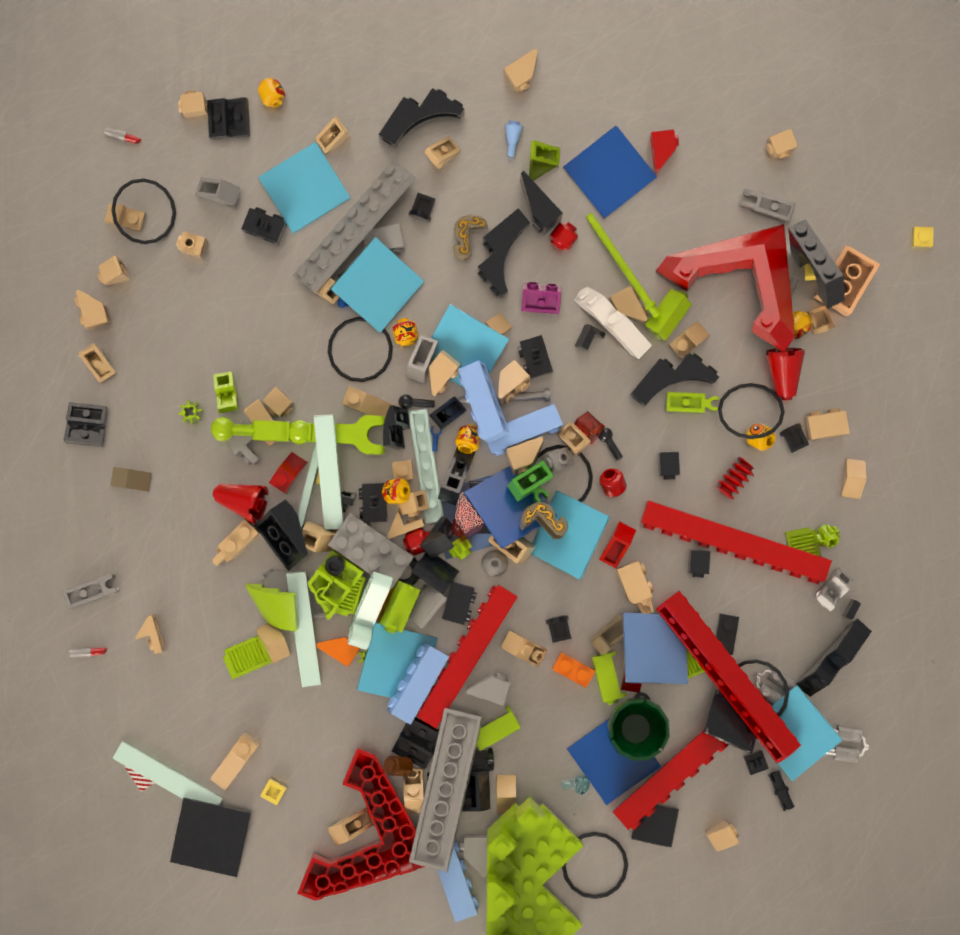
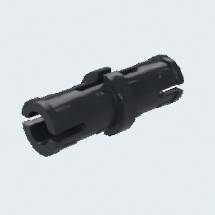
(781, 790)

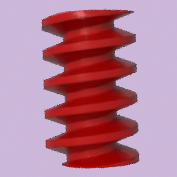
(735, 478)

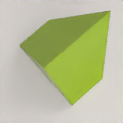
(542, 159)

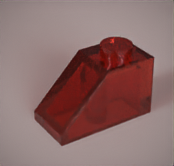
(466, 519)

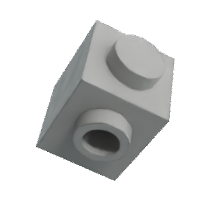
(558, 459)

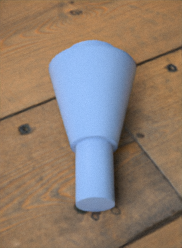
(513, 133)

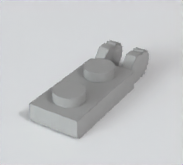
(769, 205)

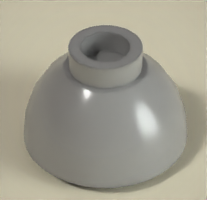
(494, 563)

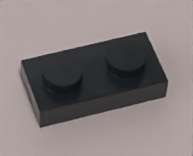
(727, 631)

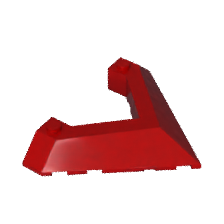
(766, 255)
(377, 859)

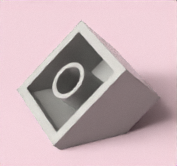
(426, 605)
(491, 688)

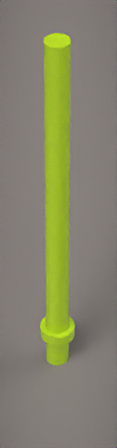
(650, 305)

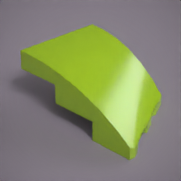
(333, 589)
(275, 606)

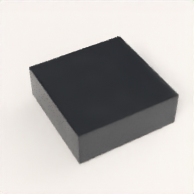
(851, 609)

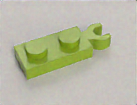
(689, 402)

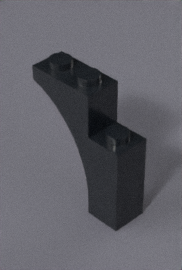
(409, 115)
(499, 242)
(664, 375)
(835, 658)

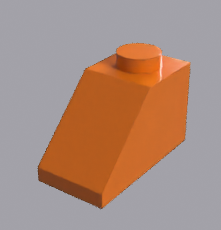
(339, 649)

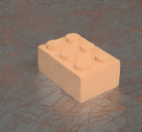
(857, 274)

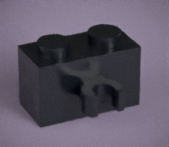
(264, 226)
(535, 357)
(374, 504)

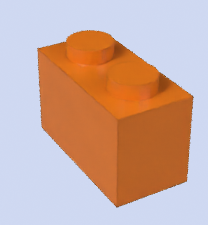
(573, 669)

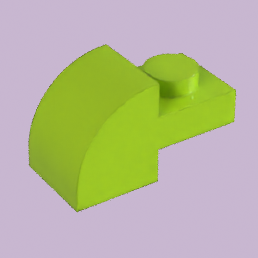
(225, 392)

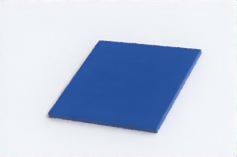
(610, 171)
(500, 508)
(606, 769)

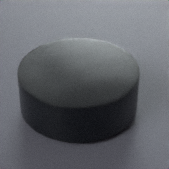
(335, 565)

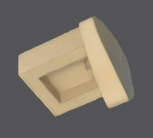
(821, 320)

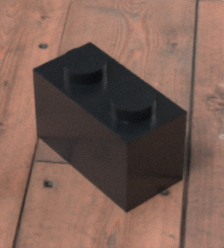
(458, 603)

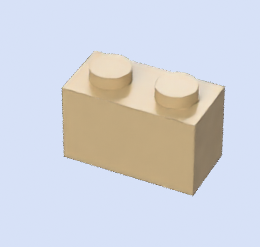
(826, 425)

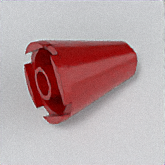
(785, 370)
(242, 499)

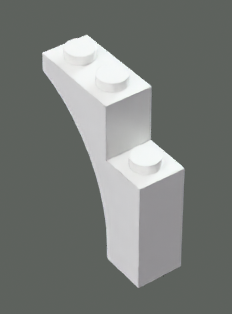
(613, 321)

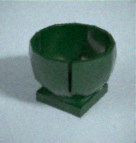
(638, 729)

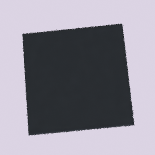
(210, 837)

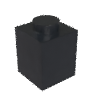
(668, 465)
(698, 563)

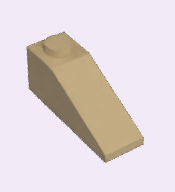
(365, 402)
(235, 761)

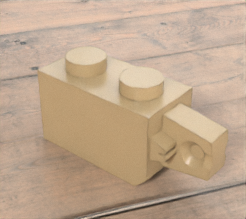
(235, 542)
(636, 587)

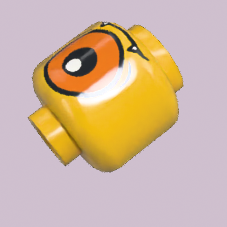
(760, 443)

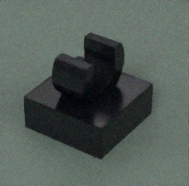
(348, 498)
(756, 762)

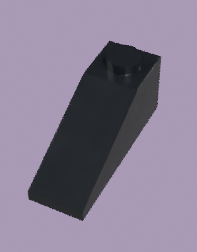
(455, 477)

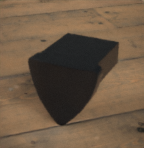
(422, 207)
(587, 335)
(794, 437)
(559, 628)
(483, 760)

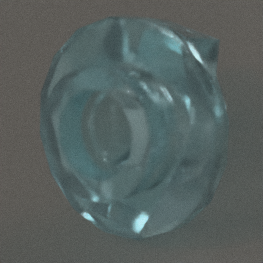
(580, 783)

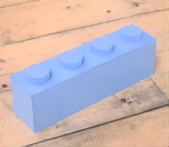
(483, 401)
(528, 427)
(417, 683)
(459, 888)

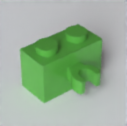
(531, 482)

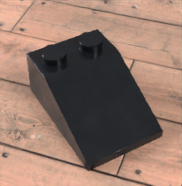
(541, 208)
(283, 534)
(477, 792)

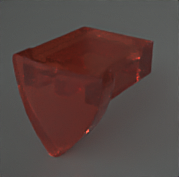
(589, 426)

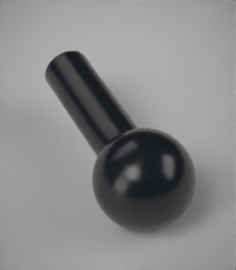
(406, 402)
(606, 436)

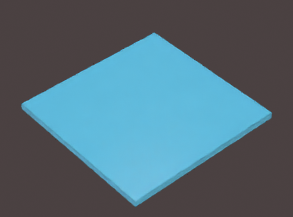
(304, 187)
(377, 284)
(467, 340)
(579, 542)
(389, 659)
(810, 729)

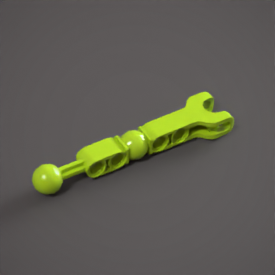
(301, 432)

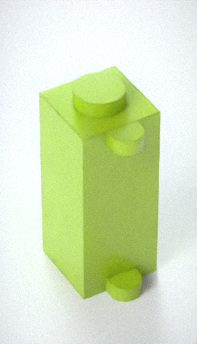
(672, 311)
(399, 607)
(607, 678)
(497, 729)

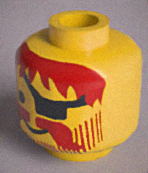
(271, 92)
(802, 324)
(405, 332)
(468, 439)
(396, 491)

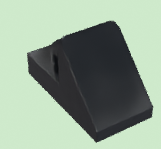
(447, 413)
(438, 538)

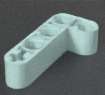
(368, 610)

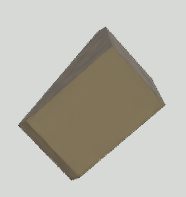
(131, 479)

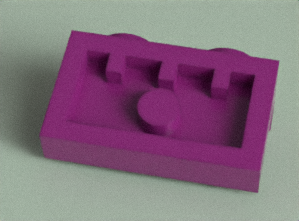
(541, 298)

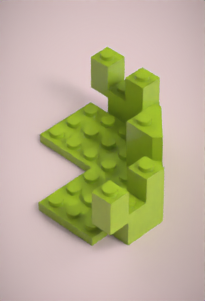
(522, 854)

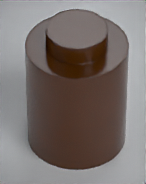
(398, 766)

